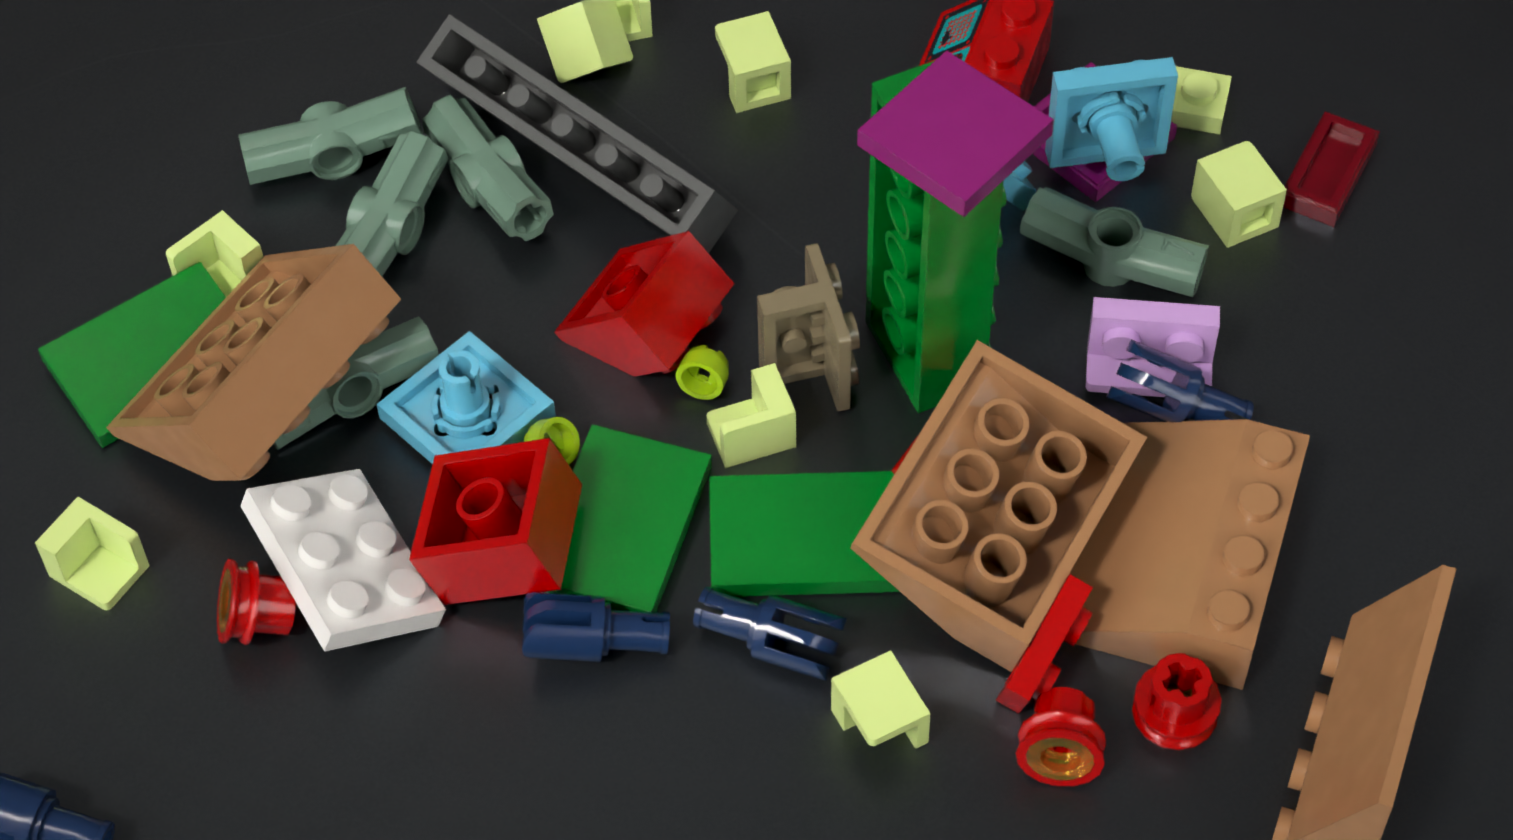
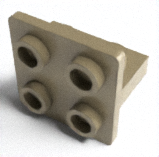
(808, 332)

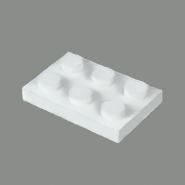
(341, 559)

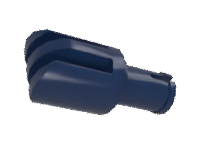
(1185, 396)
(763, 626)
(586, 628)
(35, 813)

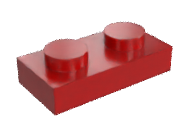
(1034, 670)

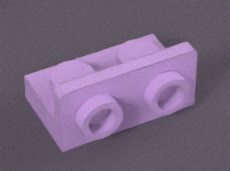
(1172, 328)

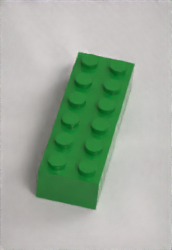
(927, 272)

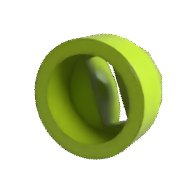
(699, 385)
(561, 433)

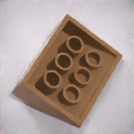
(259, 362)
(996, 503)
(1192, 544)
(1367, 715)

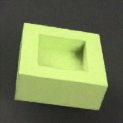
(1200, 100)

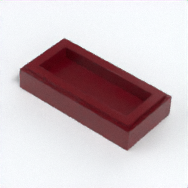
(1329, 168)

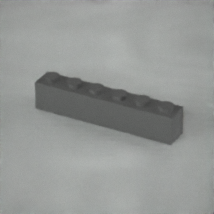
(576, 134)

